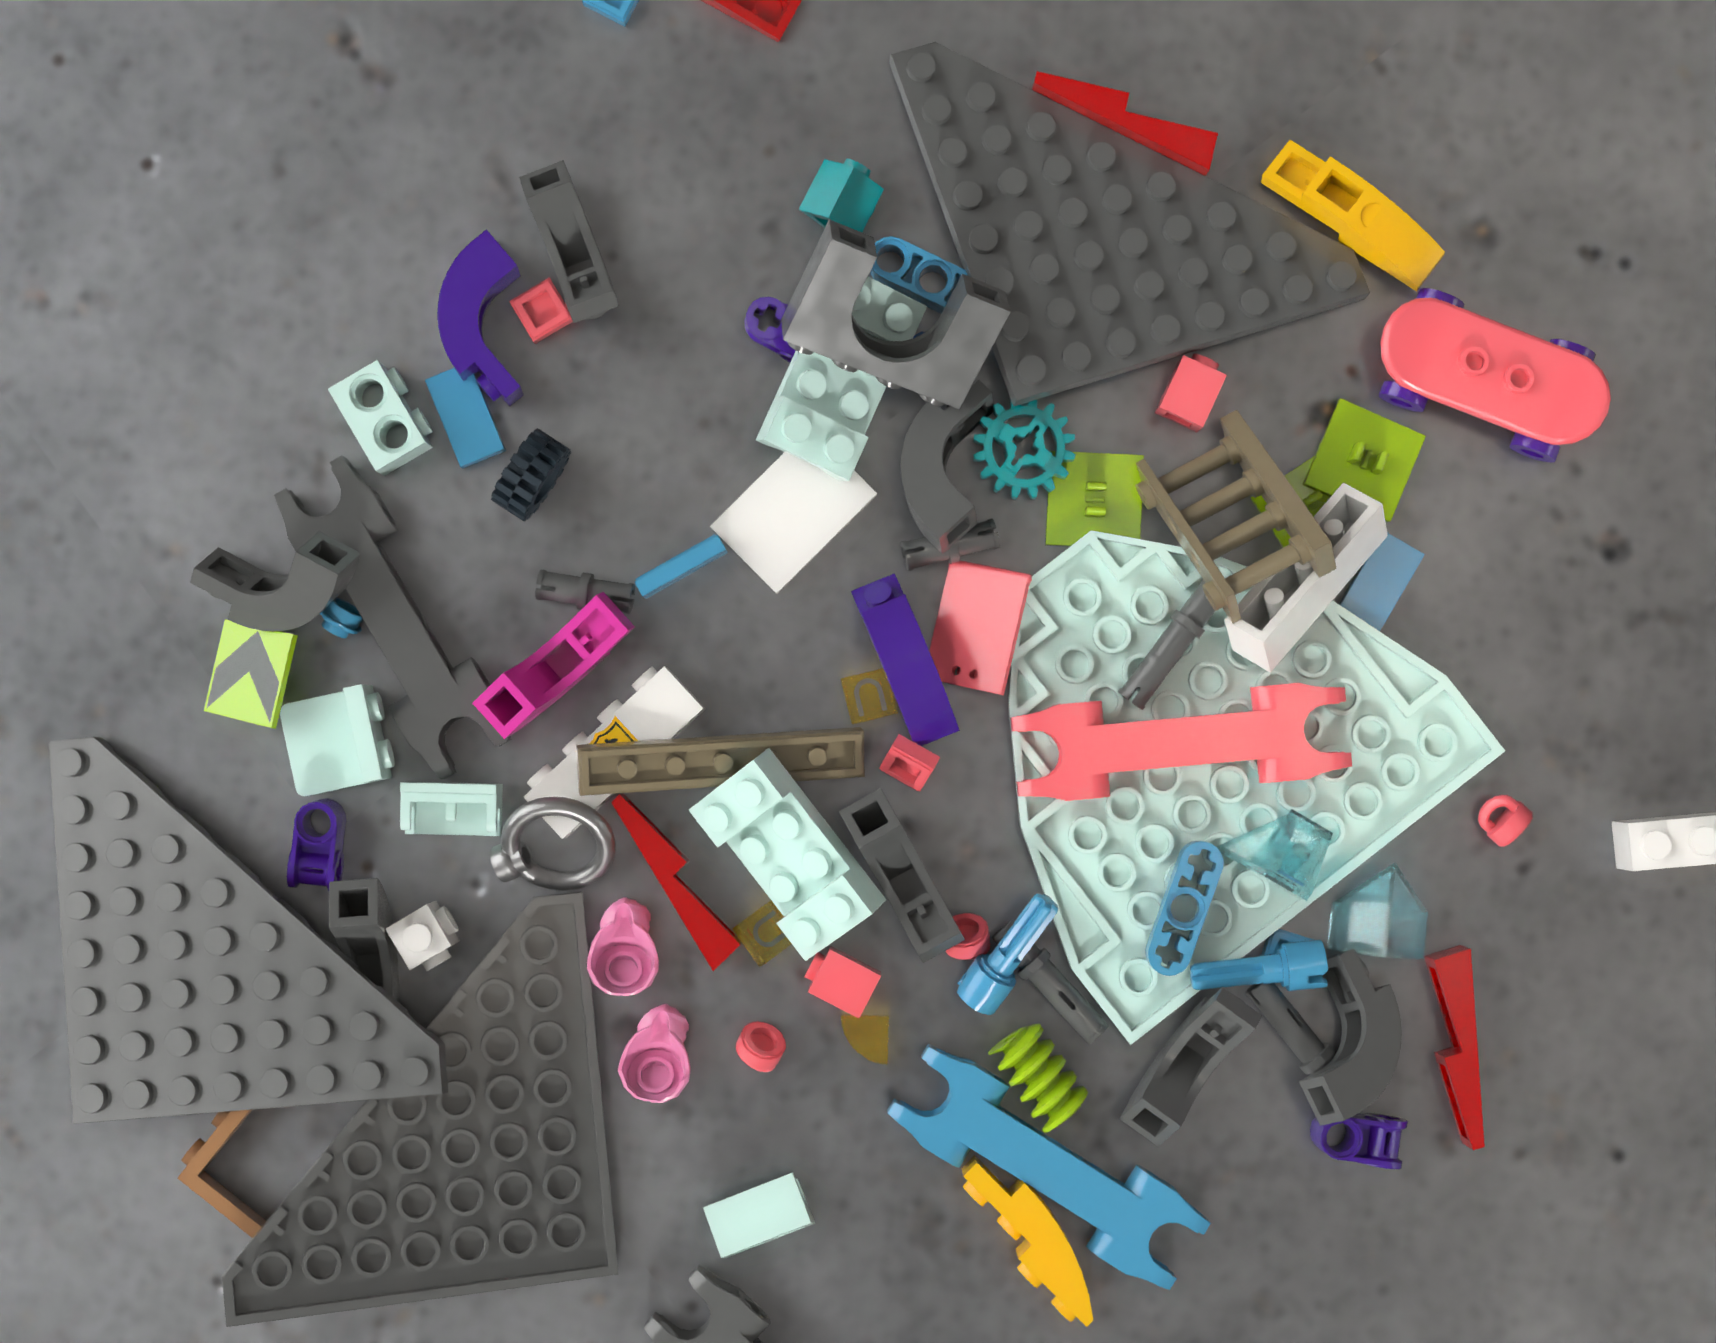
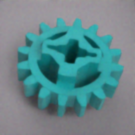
(1042, 461)

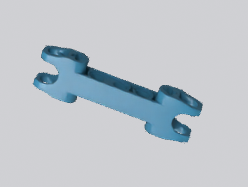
(1121, 1211)

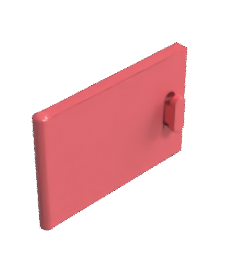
(978, 625)

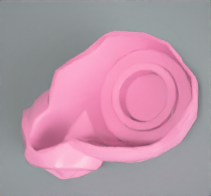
(622, 952)
(655, 1058)

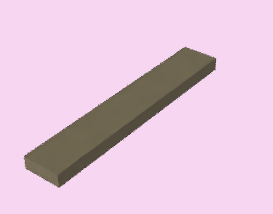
(714, 759)

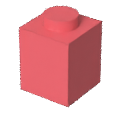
(1191, 391)
(842, 980)

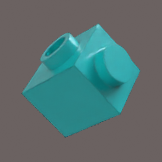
(842, 195)

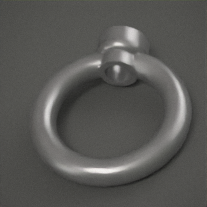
(515, 859)

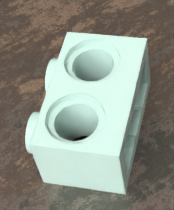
(373, 423)

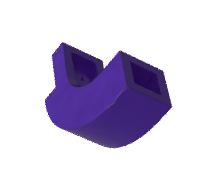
(466, 292)
(905, 660)

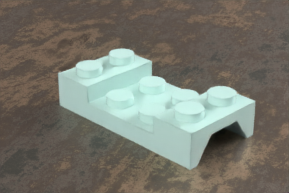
(827, 410)
(789, 853)

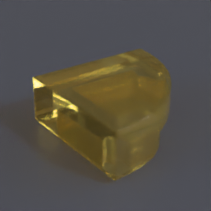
(868, 1035)

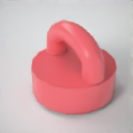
(1509, 823)
(976, 937)
(760, 1046)

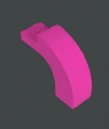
(555, 667)

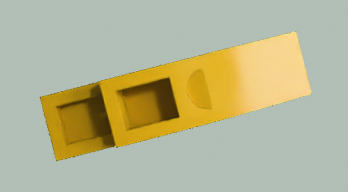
(1355, 210)
(1046, 1250)

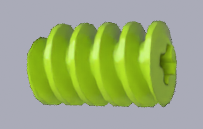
(1040, 1075)

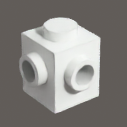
(425, 936)

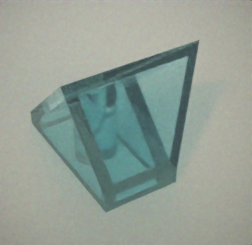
(1283, 852)
(1380, 918)

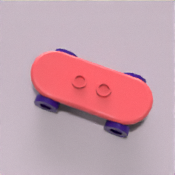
(1493, 372)

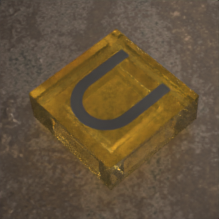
(868, 696)
(762, 934)

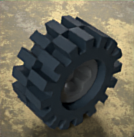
(530, 474)

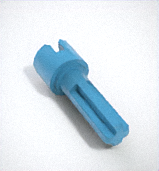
(1294, 966)
(992, 975)

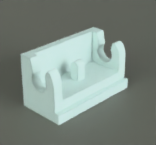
(451, 808)
(758, 1215)

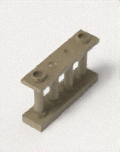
(1260, 477)

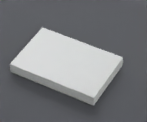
(790, 517)

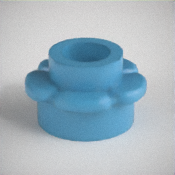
(341, 618)

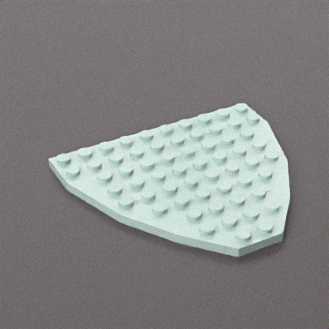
(1112, 857)

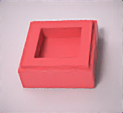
(541, 310)
(909, 762)

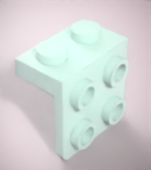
(337, 740)

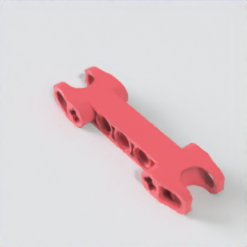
(1267, 734)

